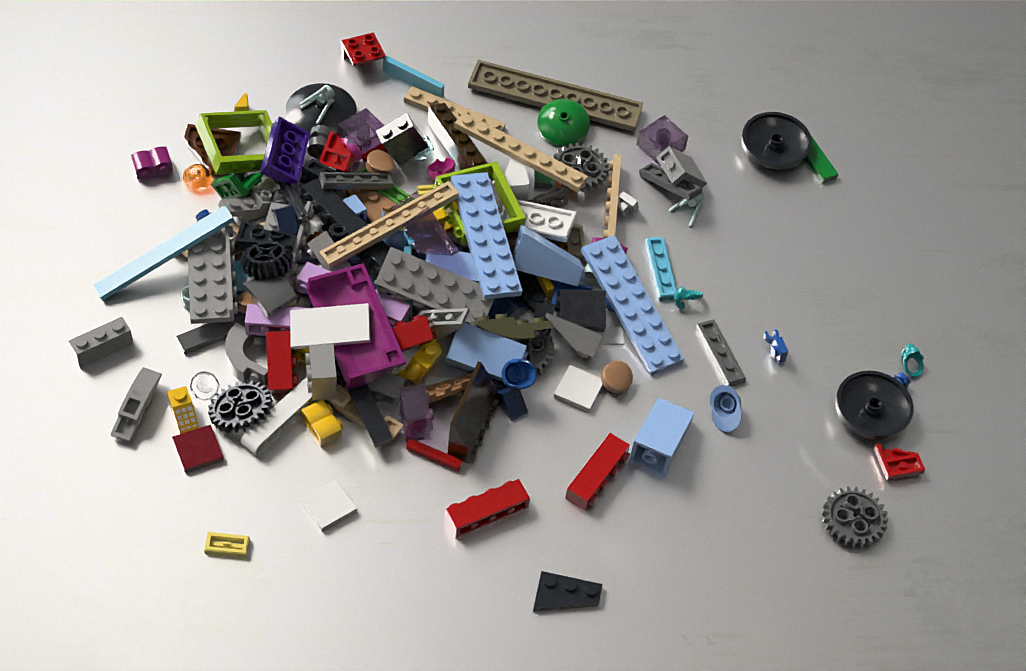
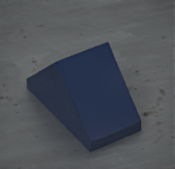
(285, 219)
(511, 402)

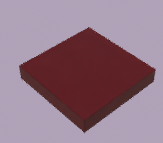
(197, 448)

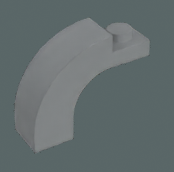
(240, 366)

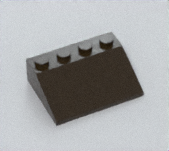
(473, 415)

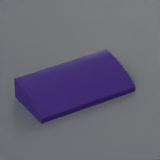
(285, 152)

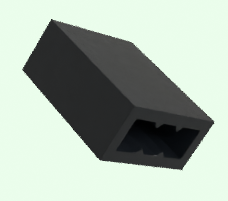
(402, 138)
(583, 308)

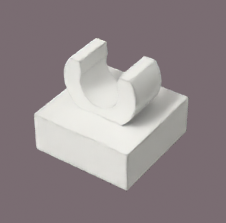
(627, 203)

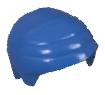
(518, 374)

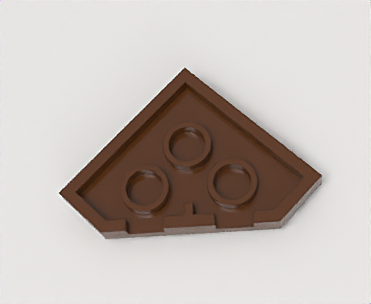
(225, 139)

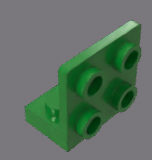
(233, 187)

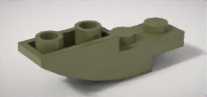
(511, 328)

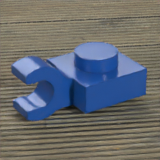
(778, 346)

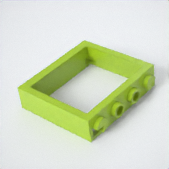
(235, 119)
(504, 191)

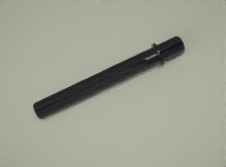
(293, 200)

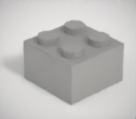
(321, 372)

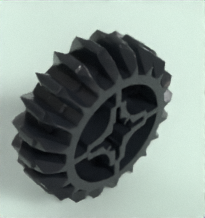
(267, 260)

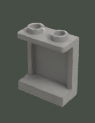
(680, 167)

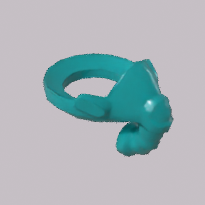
(685, 294)
(912, 352)

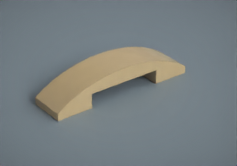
(346, 407)

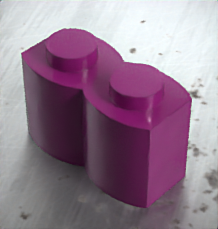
(152, 162)

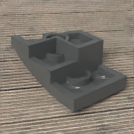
(270, 293)

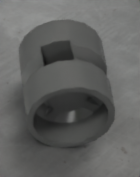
(317, 140)

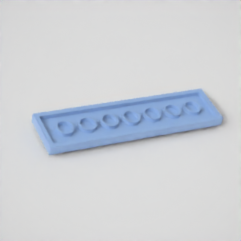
(486, 236)
(632, 305)

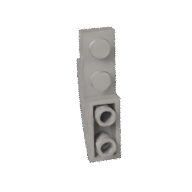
(254, 206)
(135, 403)

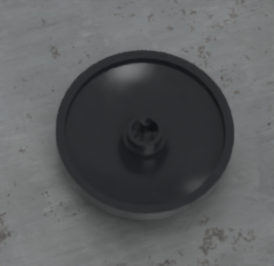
(306, 118)
(776, 140)
(874, 405)

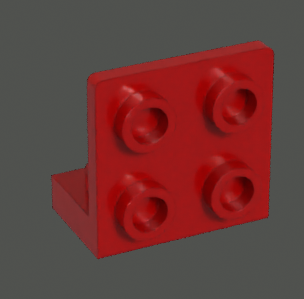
(362, 49)

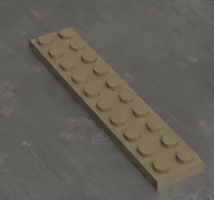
(541, 90)

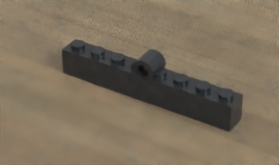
(342, 221)

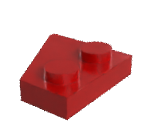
(337, 154)
(898, 463)

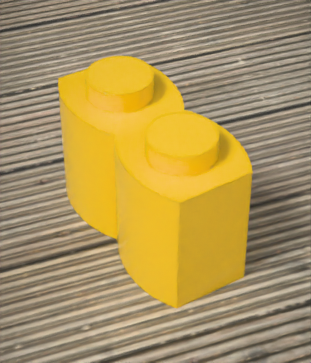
(322, 423)

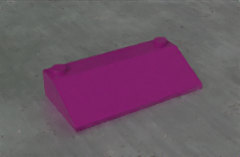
(360, 361)

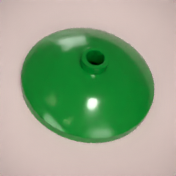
(561, 130)

